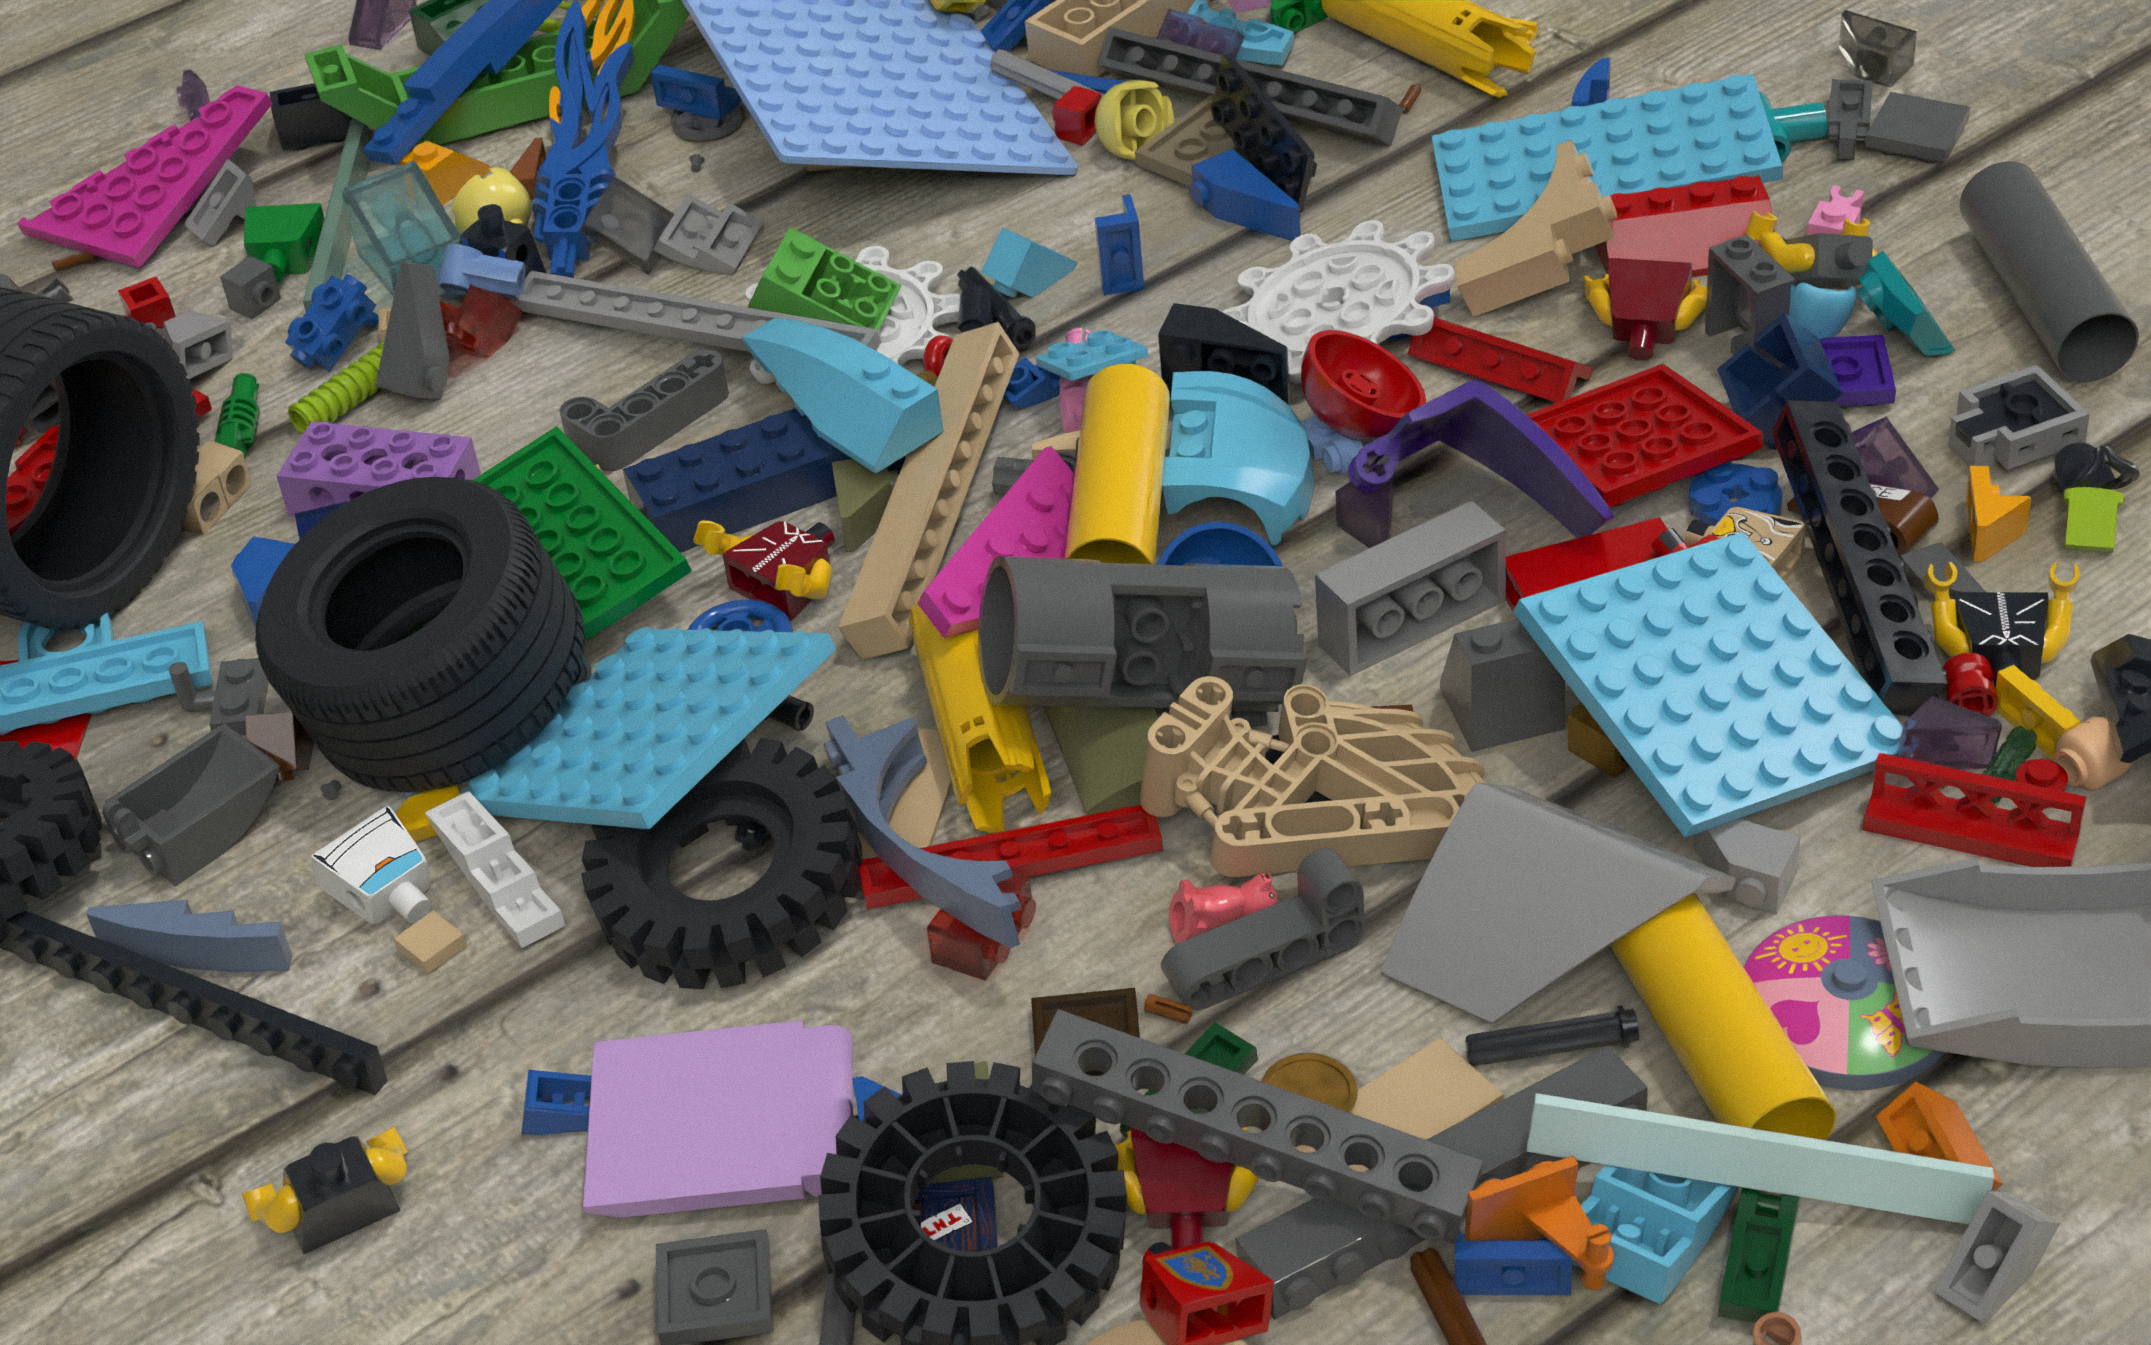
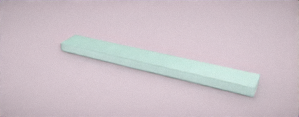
(1758, 1159)

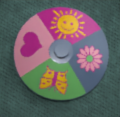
(1838, 1001)

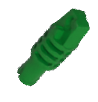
(239, 414)

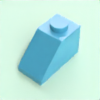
(1024, 265)

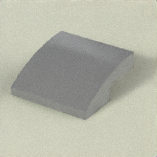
(708, 237)

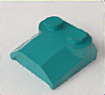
(1899, 306)

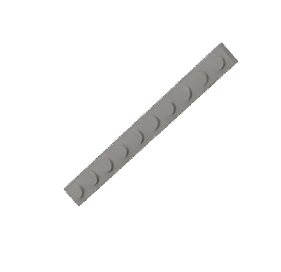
(658, 312)

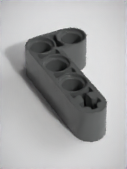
(647, 415)
(1272, 941)

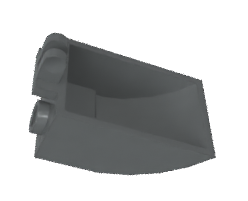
(192, 804)

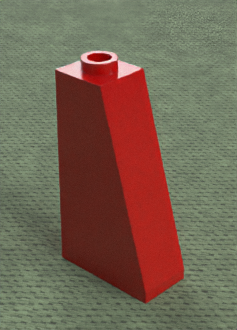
(1579, 559)

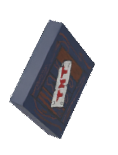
(960, 1213)

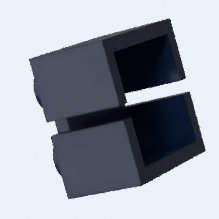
(1761, 388)

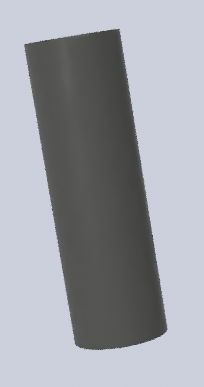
(2048, 272)

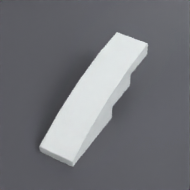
(495, 869)

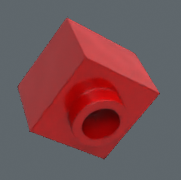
(1076, 115)
(147, 302)

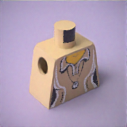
(1774, 536)

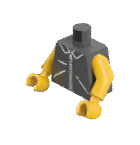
(1817, 258)

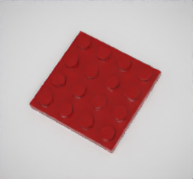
(1646, 433)

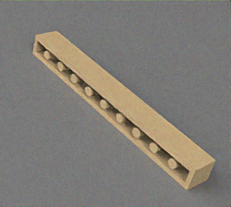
(929, 494)

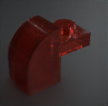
(480, 323)

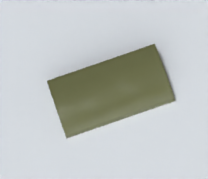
(1103, 752)

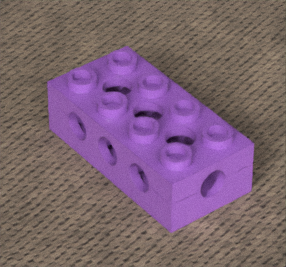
(347, 461)

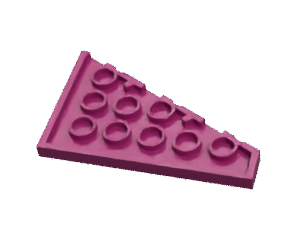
(141, 200)
(1024, 523)

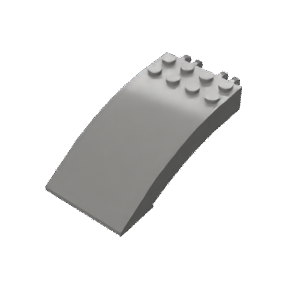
(2023, 961)

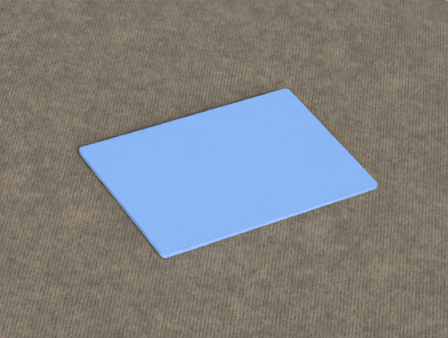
(877, 86)

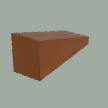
(528, 164)

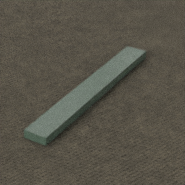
(336, 229)

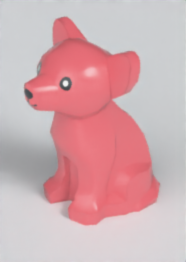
(1206, 908)

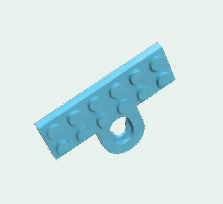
(97, 672)

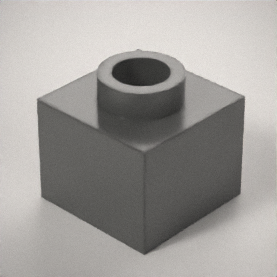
(250, 287)

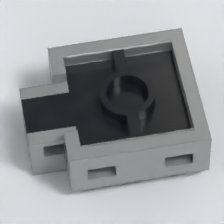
(2015, 420)

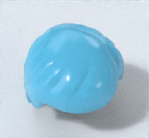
(1820, 309)

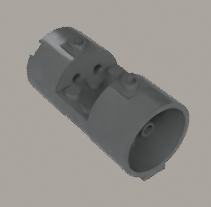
(1136, 632)

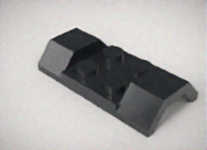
(2125, 690)

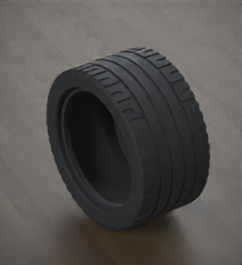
(117, 464)

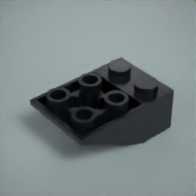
(1215, 342)

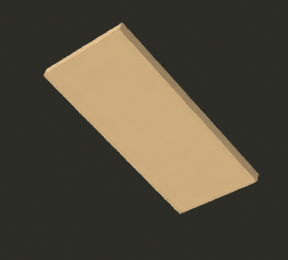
(922, 800)
(1424, 1094)

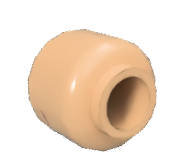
(2090, 755)

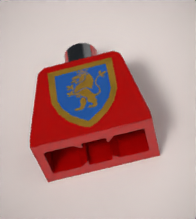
(1203, 1295)

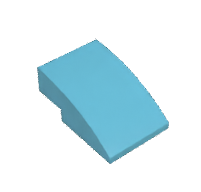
(1655, 1225)

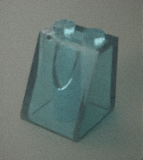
(396, 221)

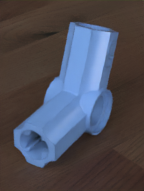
(468, 266)

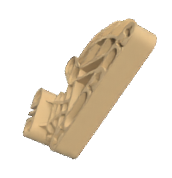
(1385, 772)

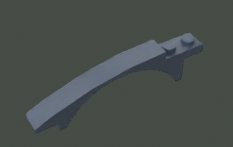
(872, 778)

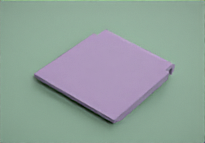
(714, 1117)

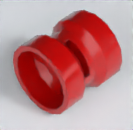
(1971, 683)

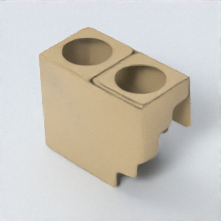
(218, 471)

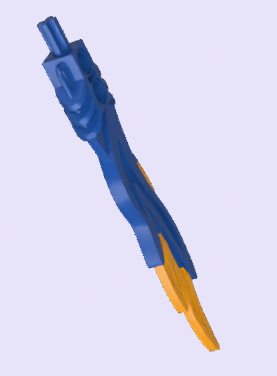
(574, 173)

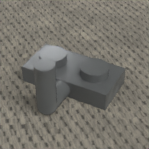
(238, 692)

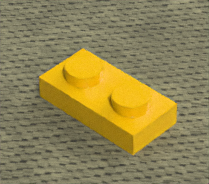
(2028, 705)

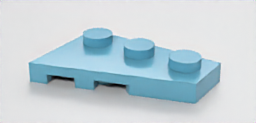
(1262, 40)

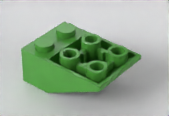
(823, 285)

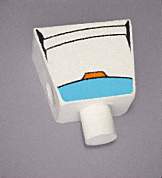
(375, 870)

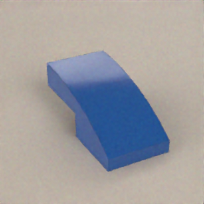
(1594, 85)

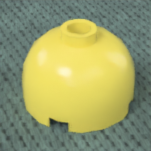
(1131, 116)
(498, 189)

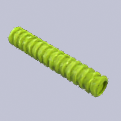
(339, 393)

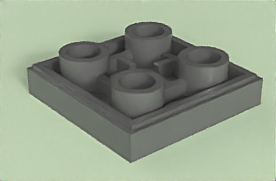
(1917, 127)

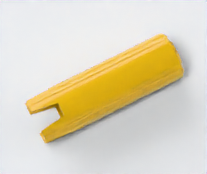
(1443, 33)
(977, 737)

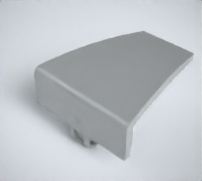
(1528, 897)

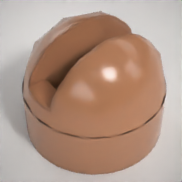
(1779, 1327)

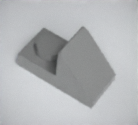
(224, 198)

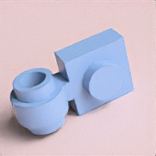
(1331, 446)

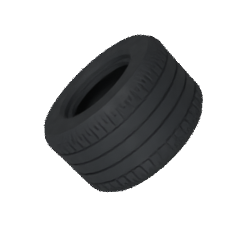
(460, 687)

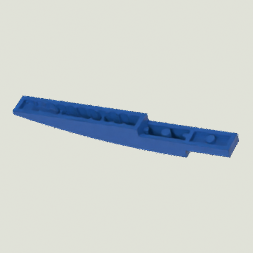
(477, 46)

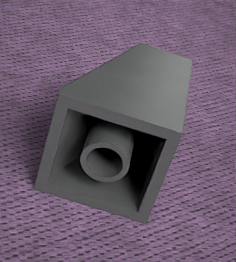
(1502, 686)

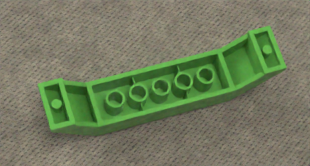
(491, 100)

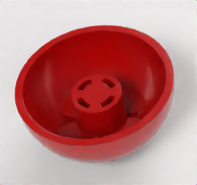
(1357, 385)

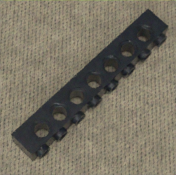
(1858, 556)

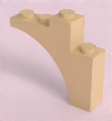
(1541, 243)

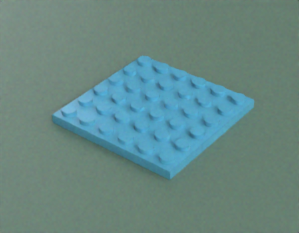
(1712, 681)
(650, 725)

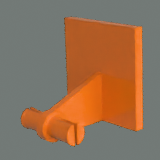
(1540, 1207)

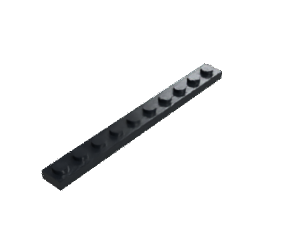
(195, 1001)

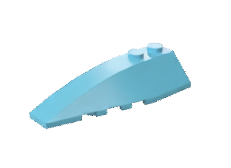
(848, 391)

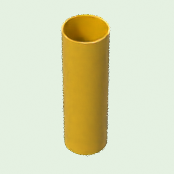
(1119, 467)
(1722, 1025)

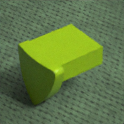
(2091, 518)

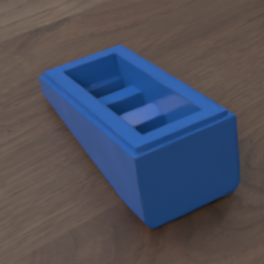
(544, 1103)

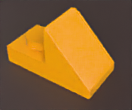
(1992, 518)

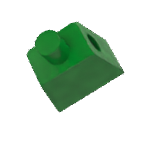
(284, 236)

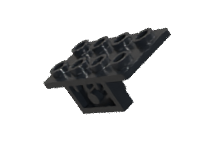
(1262, 131)

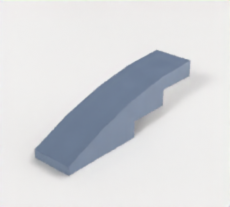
(192, 941)

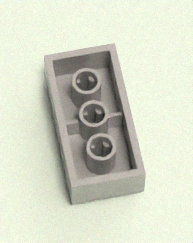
(1411, 587)

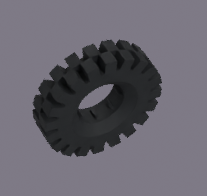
(959, 1296)

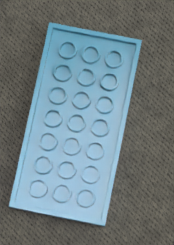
(1633, 144)

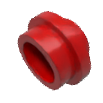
(2043, 774)

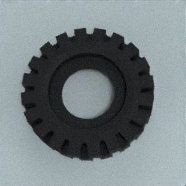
(47, 824)
(803, 886)

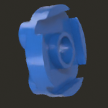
(1752, 486)

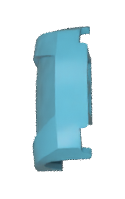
(1237, 445)

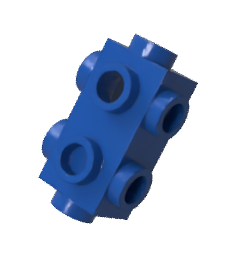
(331, 322)

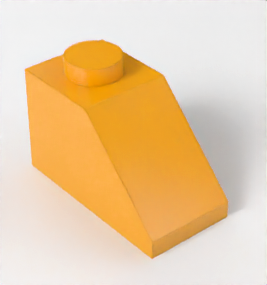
(445, 168)

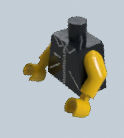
(2002, 626)
(333, 1190)

